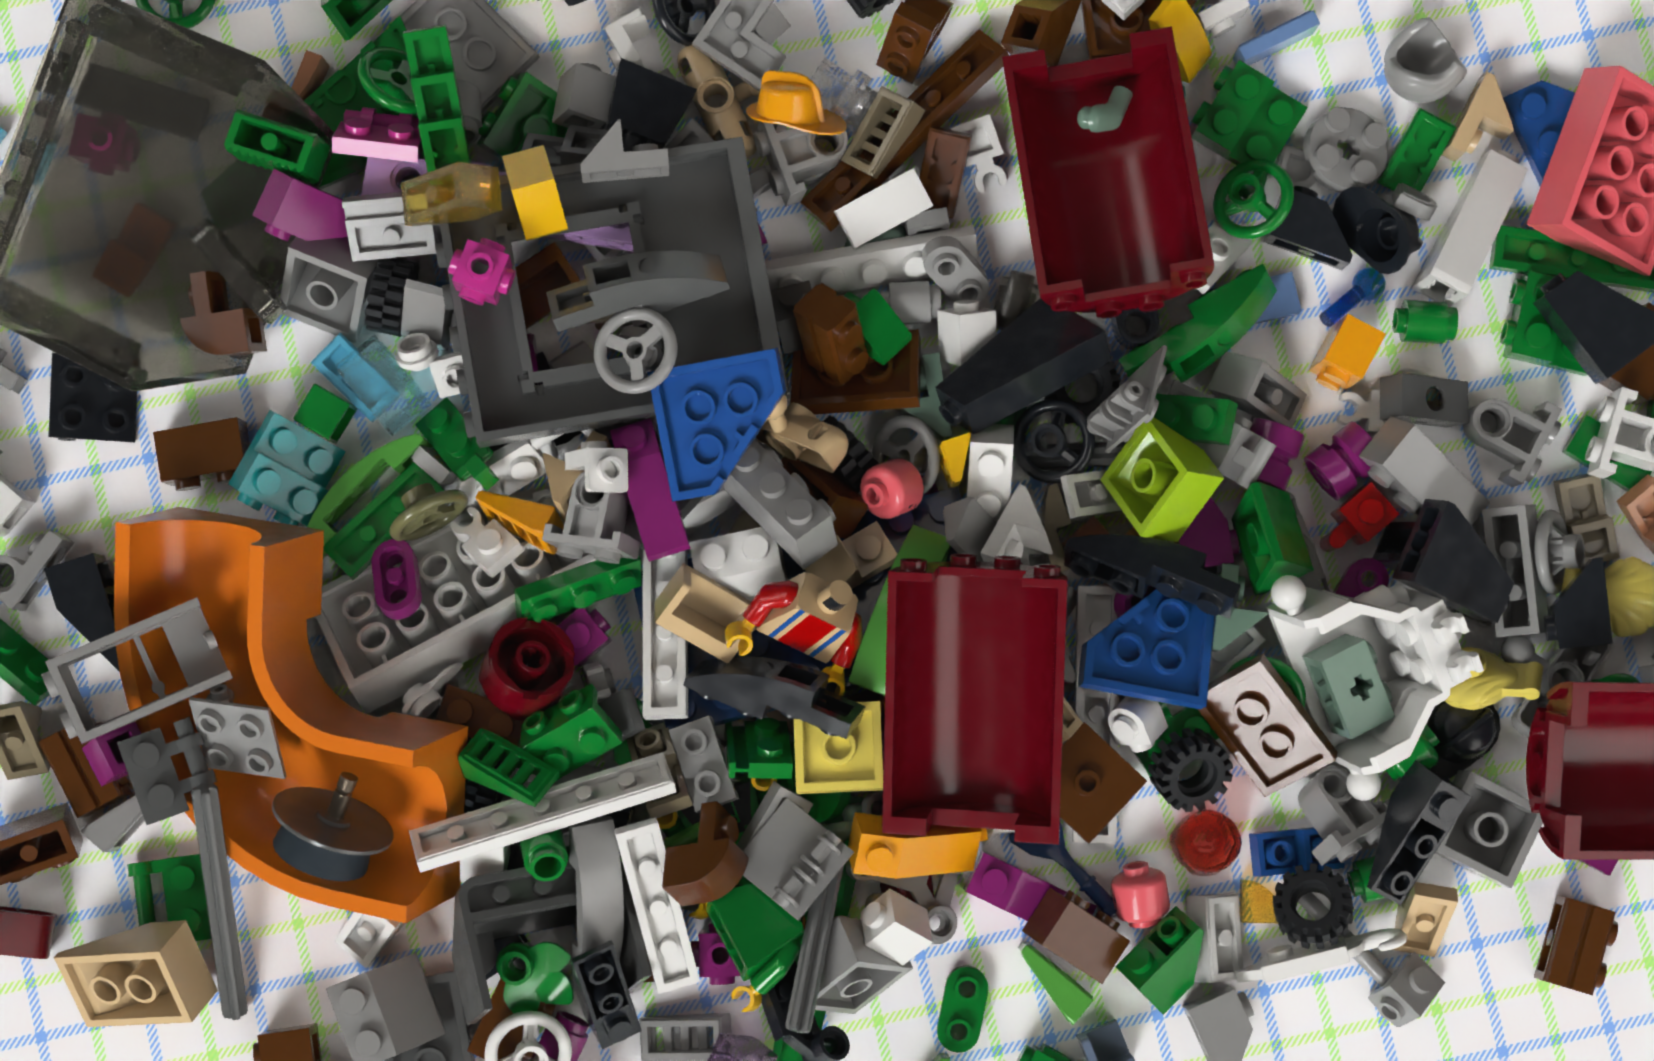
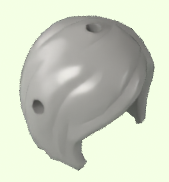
(1422, 63)

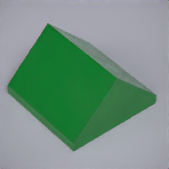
(1269, 537)

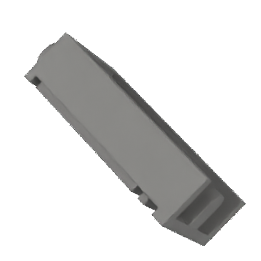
(193, 648)

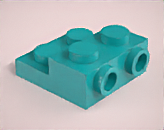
(286, 470)

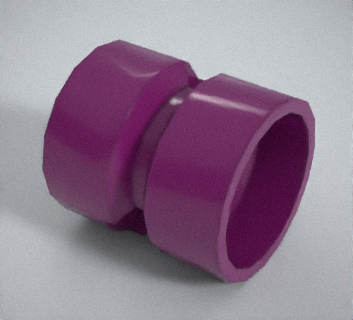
(1288, 442)
(1339, 464)

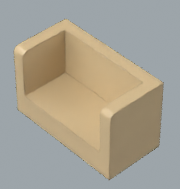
(700, 611)

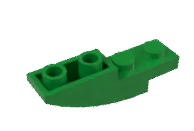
(1217, 325)

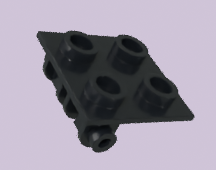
(88, 405)

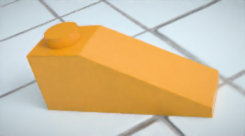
(903, 856)

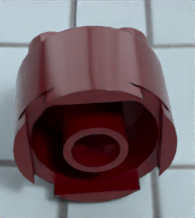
(527, 667)

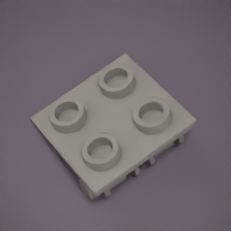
(1130, 403)
(237, 735)
(794, 858)

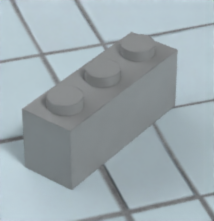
(1417, 470)
(1511, 540)

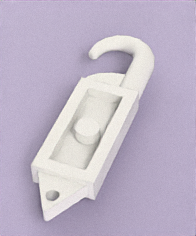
(515, 466)
(1286, 962)

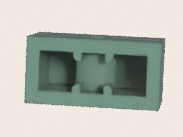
(1349, 685)

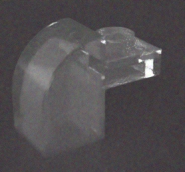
(843, 93)

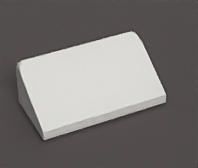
(1222, 940)

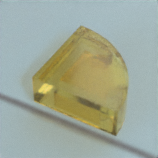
(1256, 903)

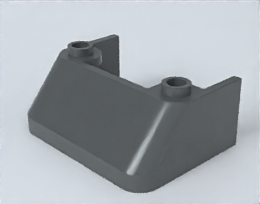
(519, 904)

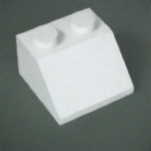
(740, 560)

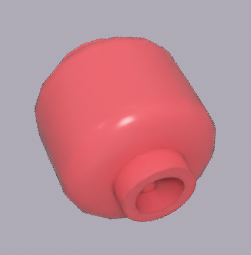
(892, 488)
(1140, 895)

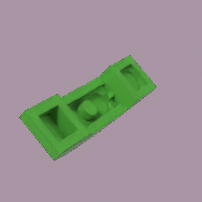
(360, 478)
(870, 662)

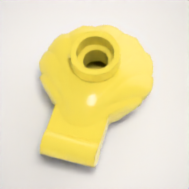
(1629, 595)
(1496, 682)

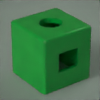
(325, 413)

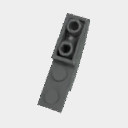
(647, 278)

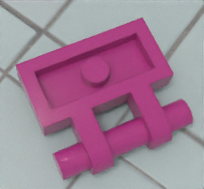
(378, 135)

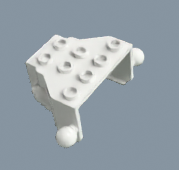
(1415, 655)

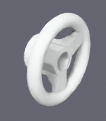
(530, 1022)

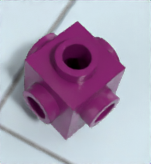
(702, 951)

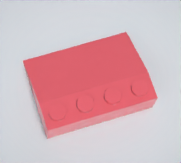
(1603, 172)

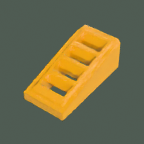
(520, 517)

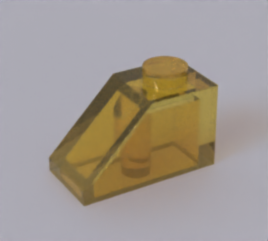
(452, 195)

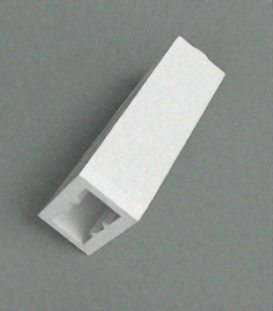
(1471, 228)

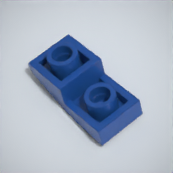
(1284, 850)

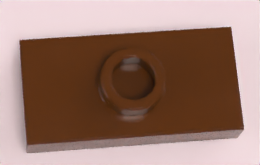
(944, 167)

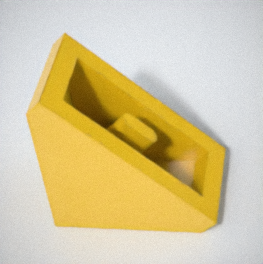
(535, 192)

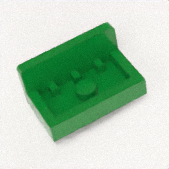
(570, 732)

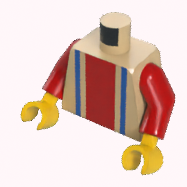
(808, 617)

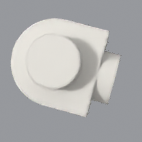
(1137, 723)

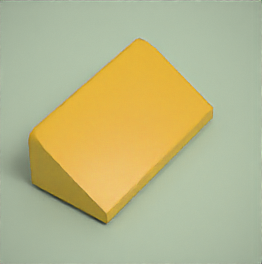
(953, 458)

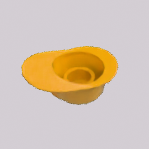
(795, 103)

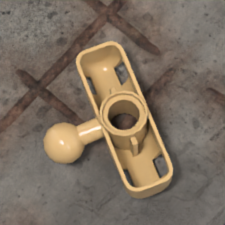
(709, 80)
(801, 435)

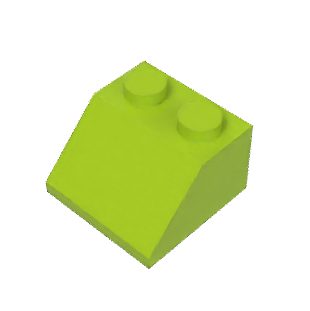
(1161, 481)

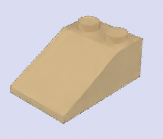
(139, 976)

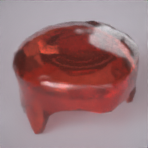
(1205, 842)

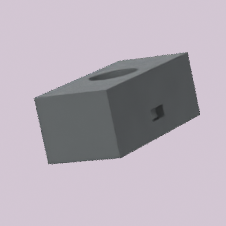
(1405, 399)

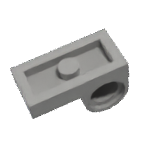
(30, 575)

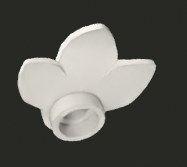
(425, 699)

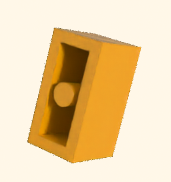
(1346, 353)

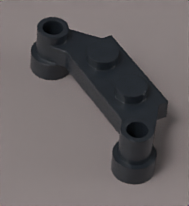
(818, 1044)

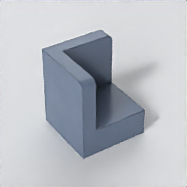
(1104, 1043)

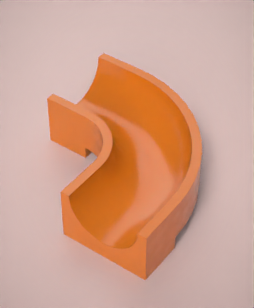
(256, 594)

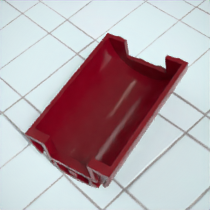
(1118, 209)
(974, 696)
(1594, 770)

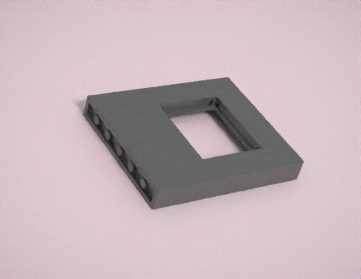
(697, 208)

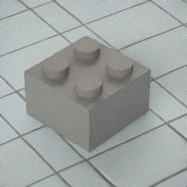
(1491, 831)

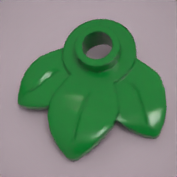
(541, 978)

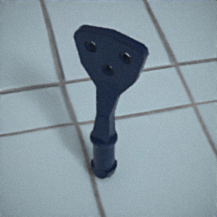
(1060, 855)

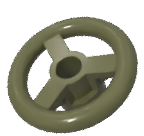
(426, 512)

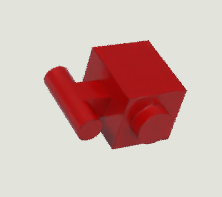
(1359, 518)

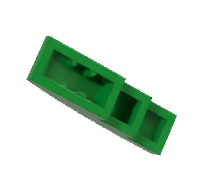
(436, 97)

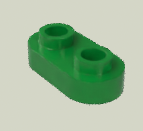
(962, 1009)

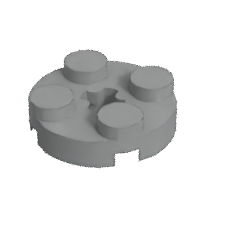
(1361, 133)

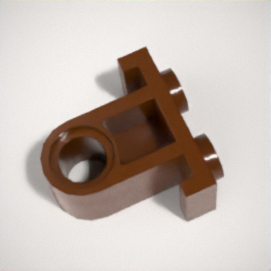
(912, 35)

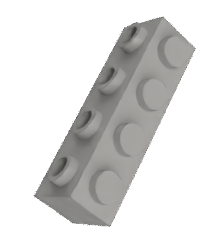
(782, 505)

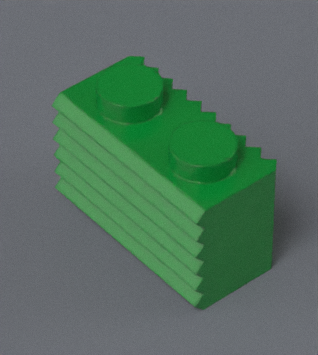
(276, 146)

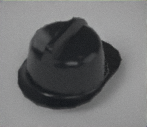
(1376, 229)
(1462, 736)

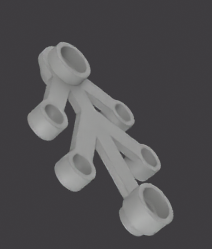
(918, 888)

